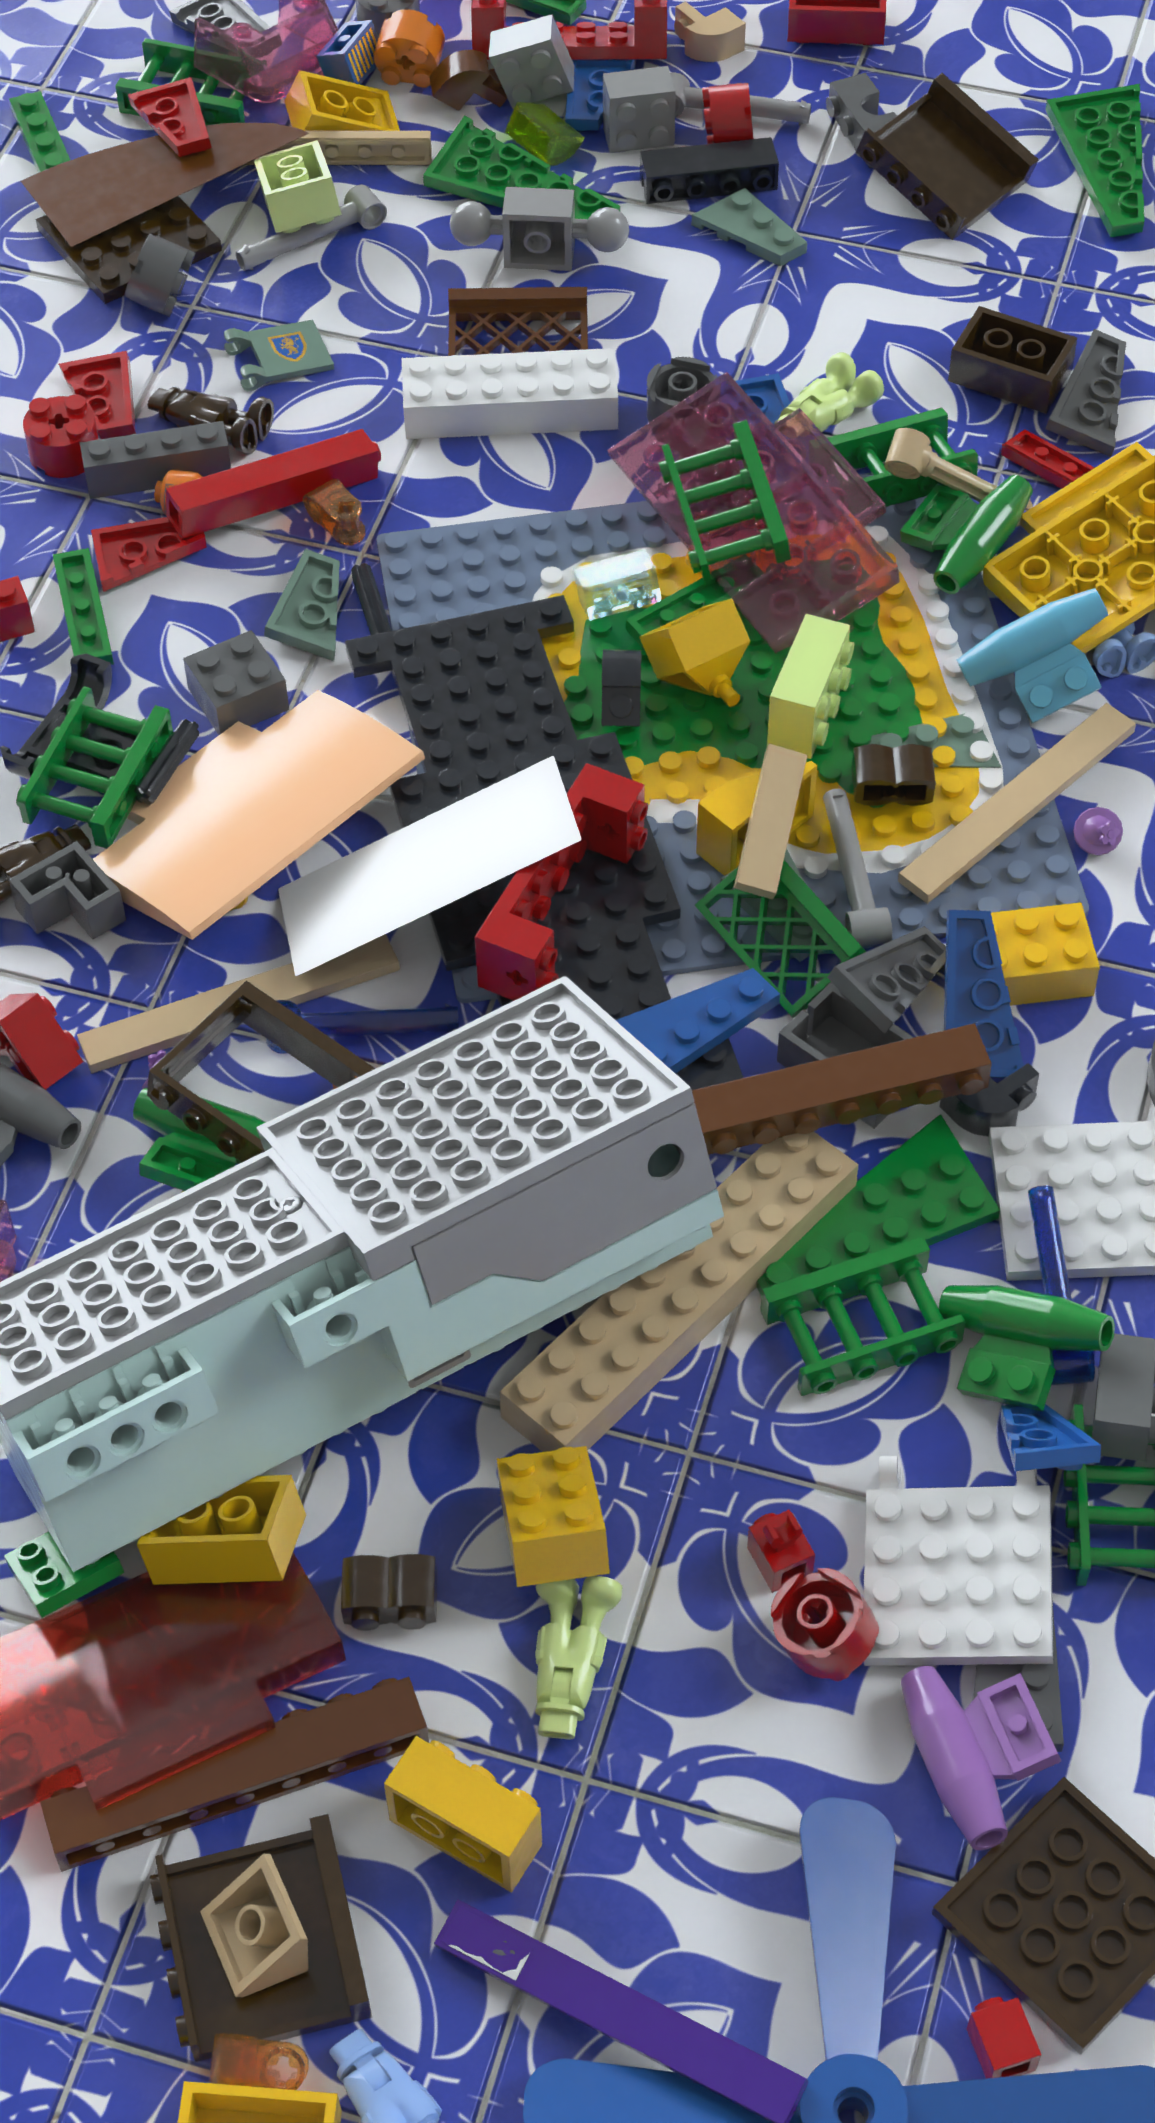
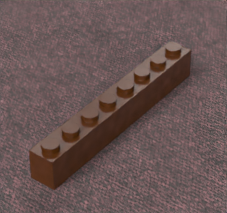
(842, 1089)
(294, 1755)

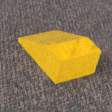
(338, 105)
(727, 812)

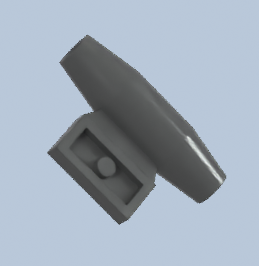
(32, 1112)

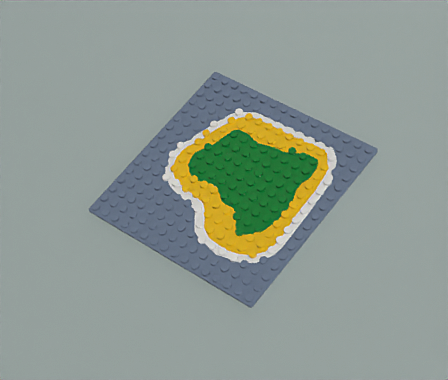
(696, 742)

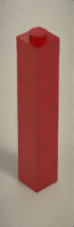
(270, 483)

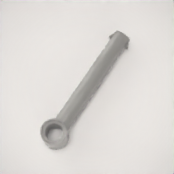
(760, 106)
(359, 206)
(865, 921)

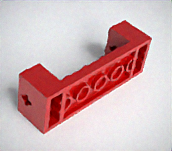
(586, 40)
(513, 949)

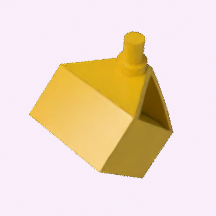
(700, 650)

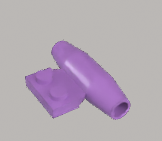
(970, 1748)

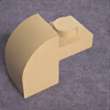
(709, 37)

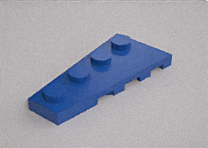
(978, 989)
(701, 1019)

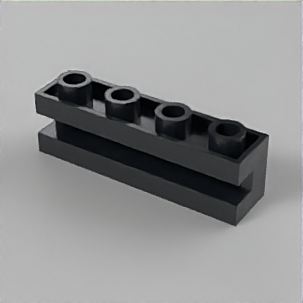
(708, 170)

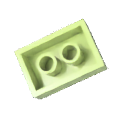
(297, 187)
(810, 685)

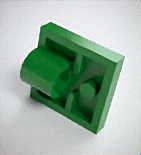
(50, 1580)

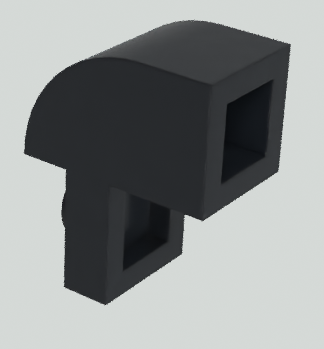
(621, 688)
(993, 1105)

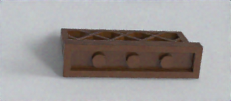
(518, 308)

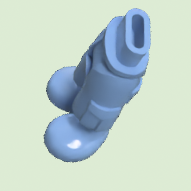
(1124, 651)
(380, 2085)

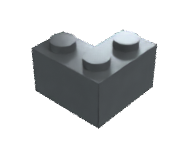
(68, 886)

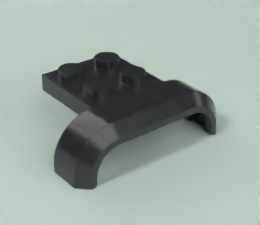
(86, 672)

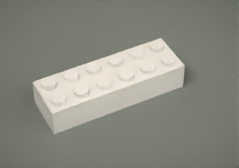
(510, 393)

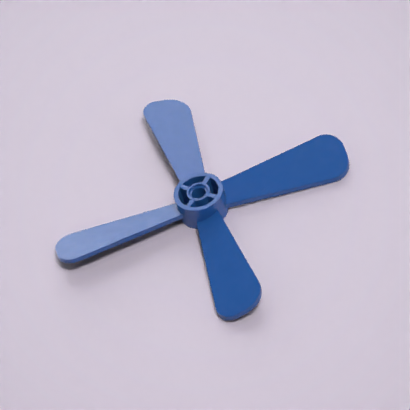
(848, 1894)

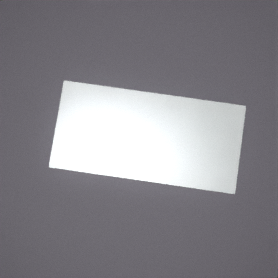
(427, 865)

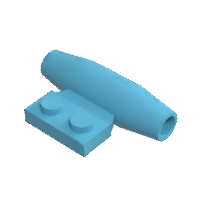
(1040, 652)

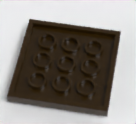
(111, 256)
(1062, 1914)

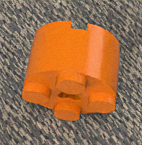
(408, 48)

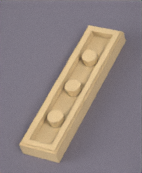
(770, 821)

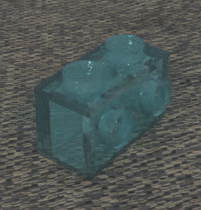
(617, 584)

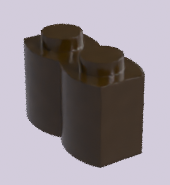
(893, 775)
(389, 1591)

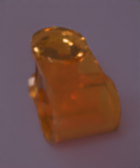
(336, 512)
(249, 2062)

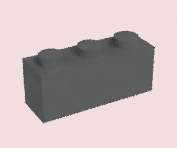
(1125, 1398)

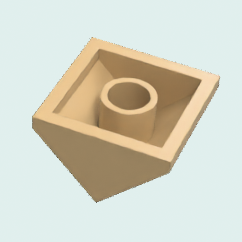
(257, 1930)

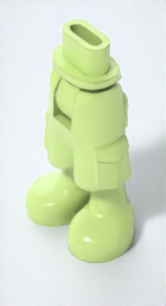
(834, 397)
(570, 1657)

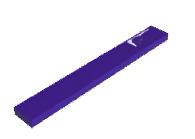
(622, 2014)

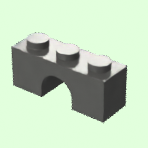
(855, 107)

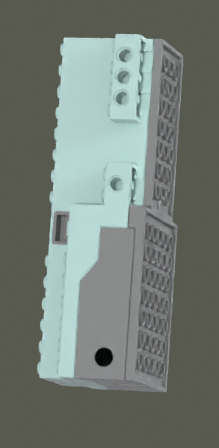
(346, 1265)

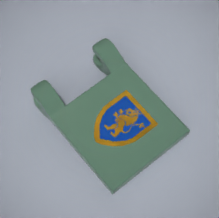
(280, 351)

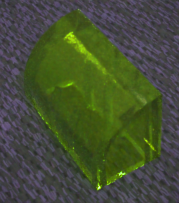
(543, 133)

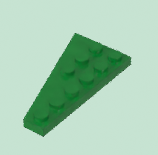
(1105, 147)
(482, 167)
(912, 1193)

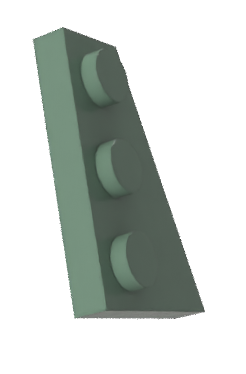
(753, 224)

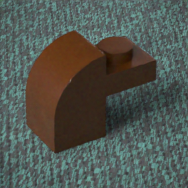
(462, 76)

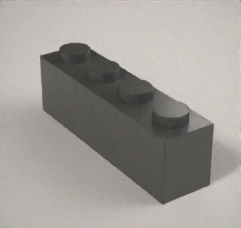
(142, 459)

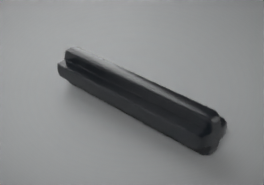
(370, 599)
(166, 762)

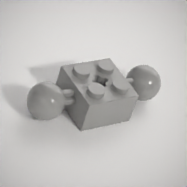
(539, 228)

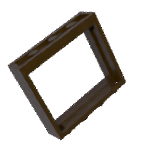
(275, 1024)

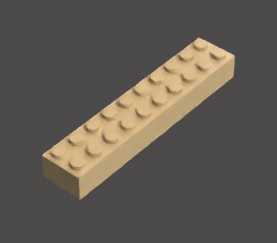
(657, 1318)

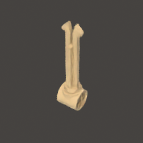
(912, 457)

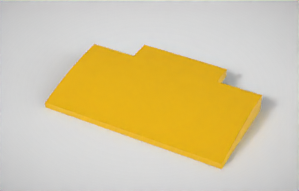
(1085, 539)

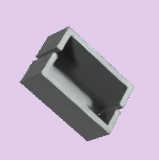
(833, 1030)

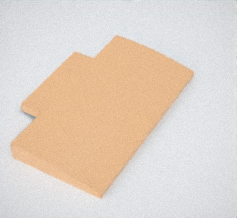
(251, 810)

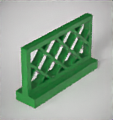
(813, 914)

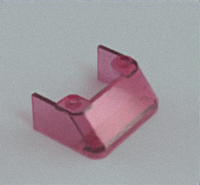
(265, 61)

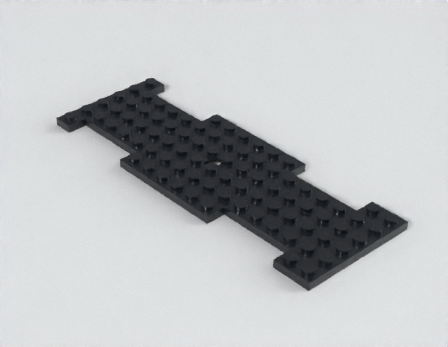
(489, 709)

